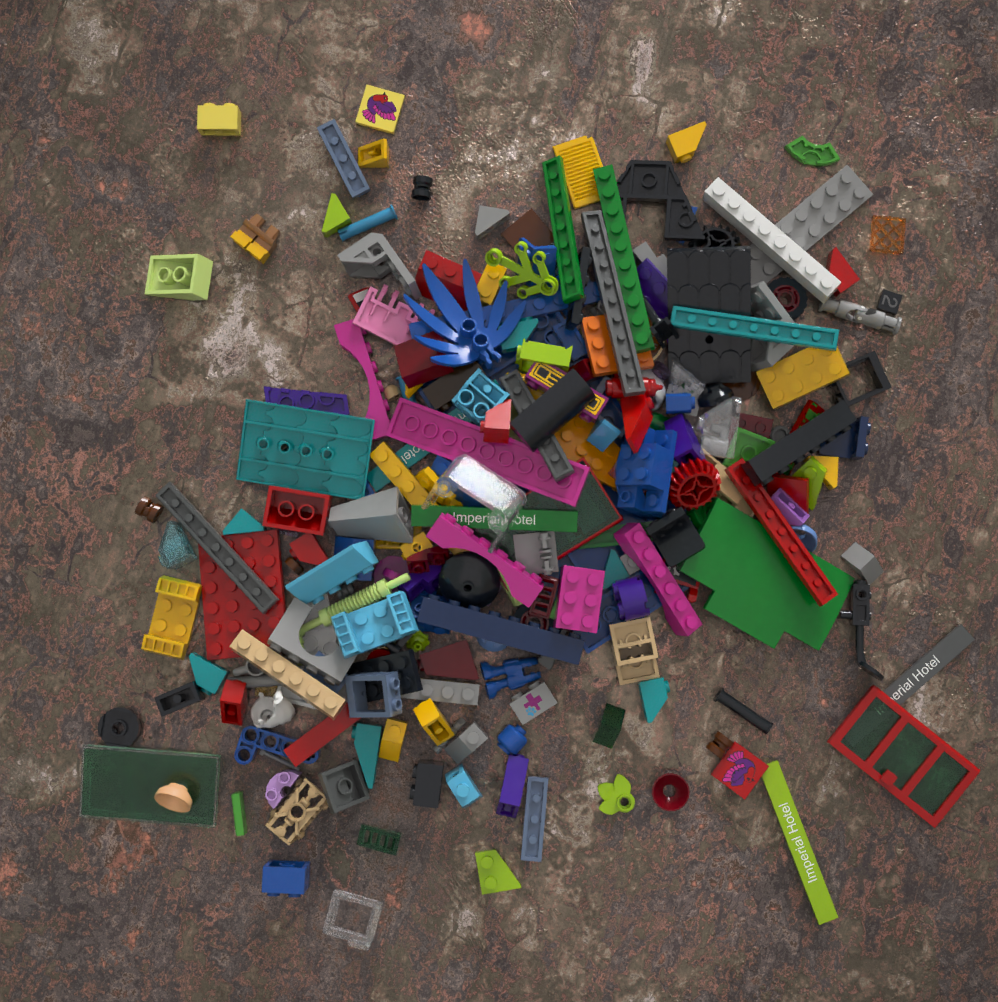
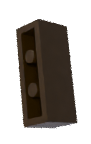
(446, 387)

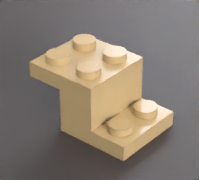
(634, 650)

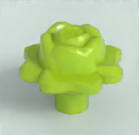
(418, 641)

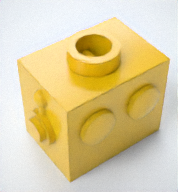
(419, 539)

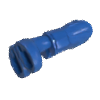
(514, 673)

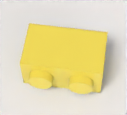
(219, 119)

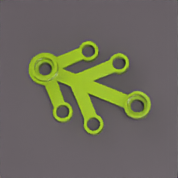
(525, 271)

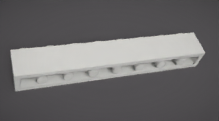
(771, 240)

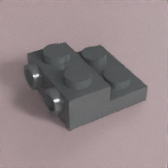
(344, 786)

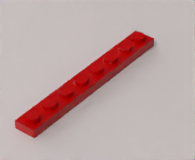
(782, 534)

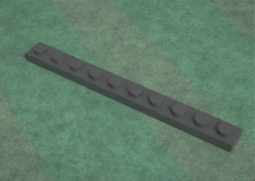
(613, 304)

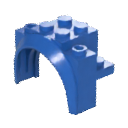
(646, 470)

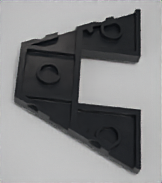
(659, 183)

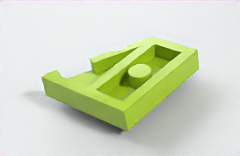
(816, 473)
(494, 873)

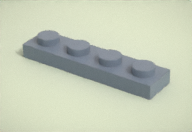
(343, 159)
(534, 818)

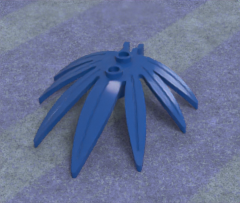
(472, 337)

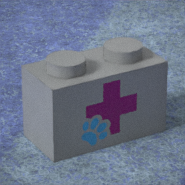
(532, 702)

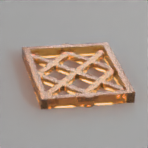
(881, 227)

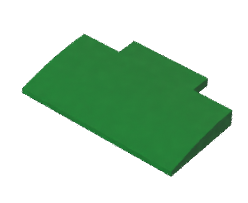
(756, 583)

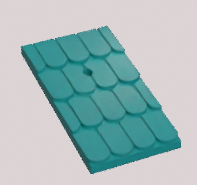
(322, 455)

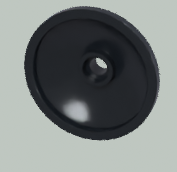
(472, 570)

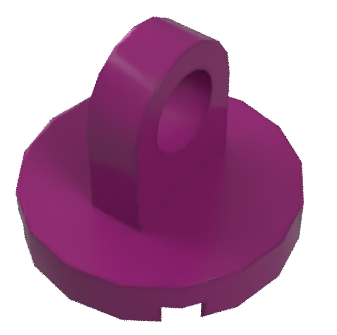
(390, 568)

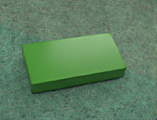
(239, 813)

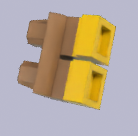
(254, 240)

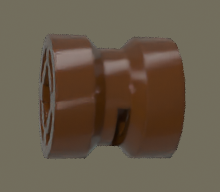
(149, 509)
(723, 741)

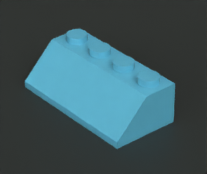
(333, 572)

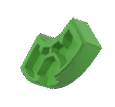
(811, 153)

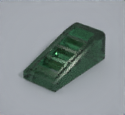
(385, 849)

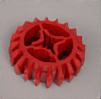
(694, 484)

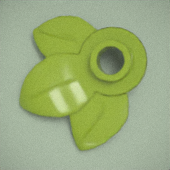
(613, 794)

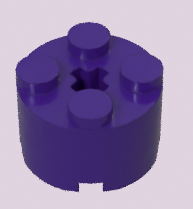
(631, 598)

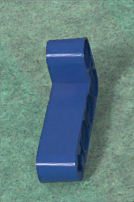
(261, 742)

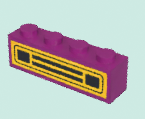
(544, 376)

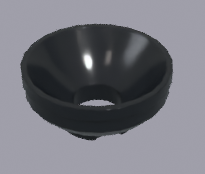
(714, 395)

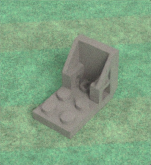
(365, 255)
(767, 306)

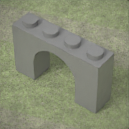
(286, 640)

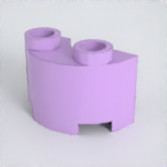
(276, 785)

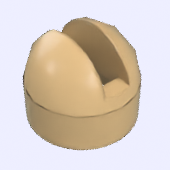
(392, 392)

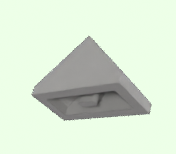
(489, 219)
(862, 563)

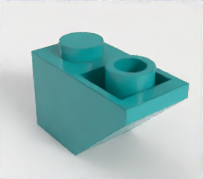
(523, 331)

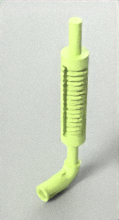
(351, 603)

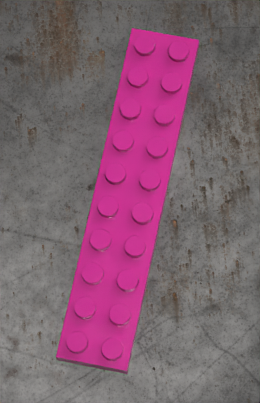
(512, 461)

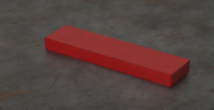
(318, 736)

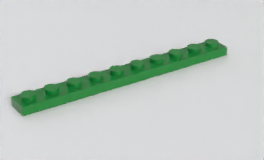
(623, 258)

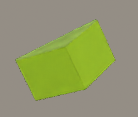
(335, 217)

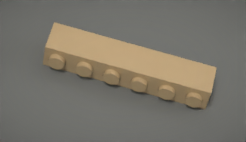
(288, 674)

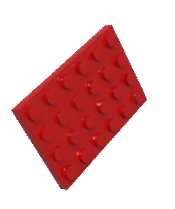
(225, 604)

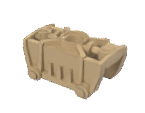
(307, 817)

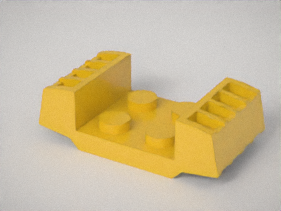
(173, 617)

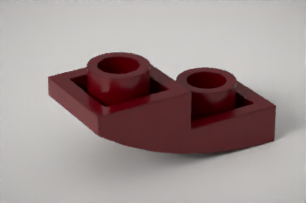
(421, 561)

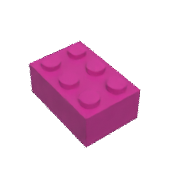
(579, 599)

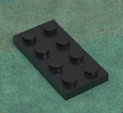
(402, 661)

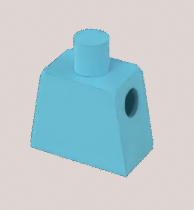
(462, 786)

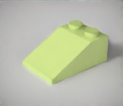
(179, 276)

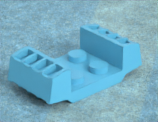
(374, 625)

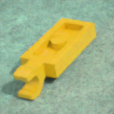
(427, 479)

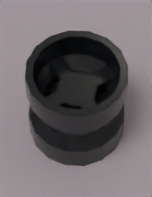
(422, 187)

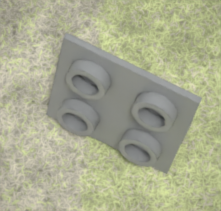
(537, 552)

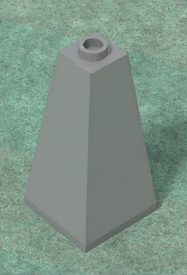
(374, 517)

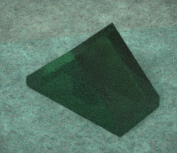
(609, 725)

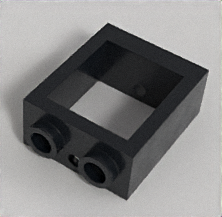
(876, 372)

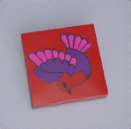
(740, 770)

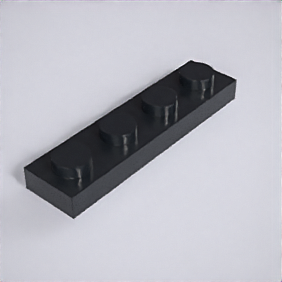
(574, 313)

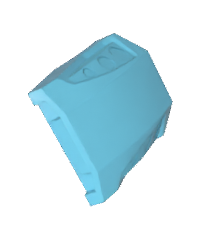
(478, 397)

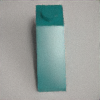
(367, 746)

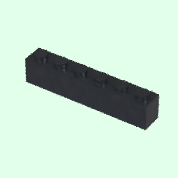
(798, 443)

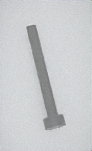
(264, 752)

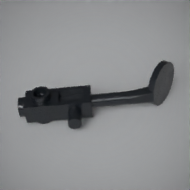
(860, 617)

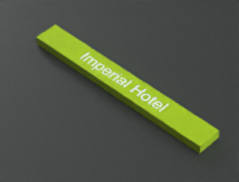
(798, 844)

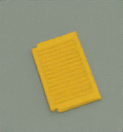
(579, 160)

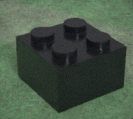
(428, 783)

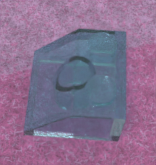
(175, 547)

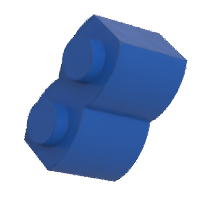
(679, 403)

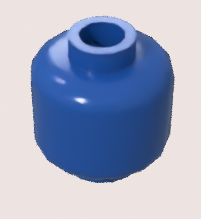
(512, 739)

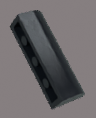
(552, 410)

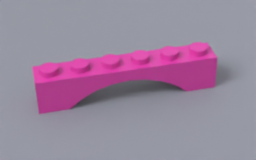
(353, 341)
(450, 534)
(641, 550)

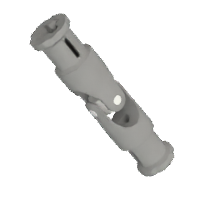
(868, 317)

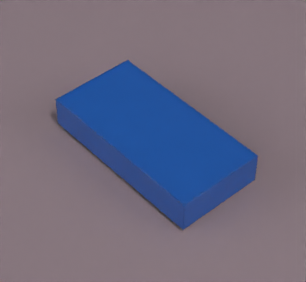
(570, 338)

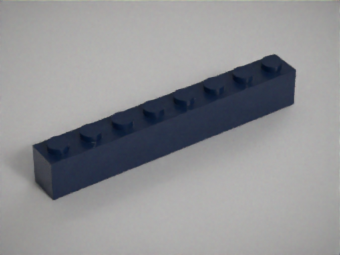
(501, 630)

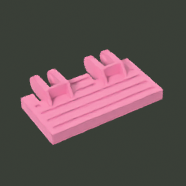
(383, 319)

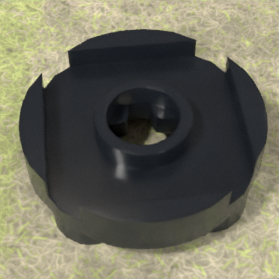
(131, 727)

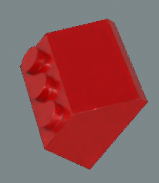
(448, 273)
(297, 510)

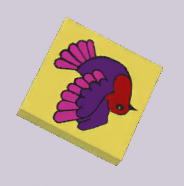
(380, 109)

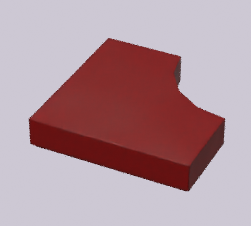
(795, 487)

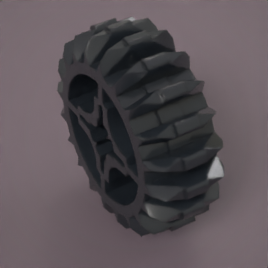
(717, 237)

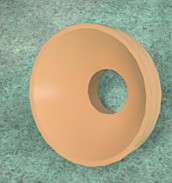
(174, 797)

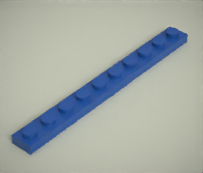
(535, 306)

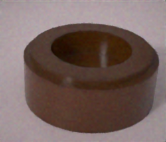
(294, 565)

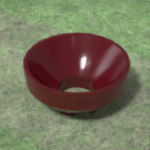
(673, 802)

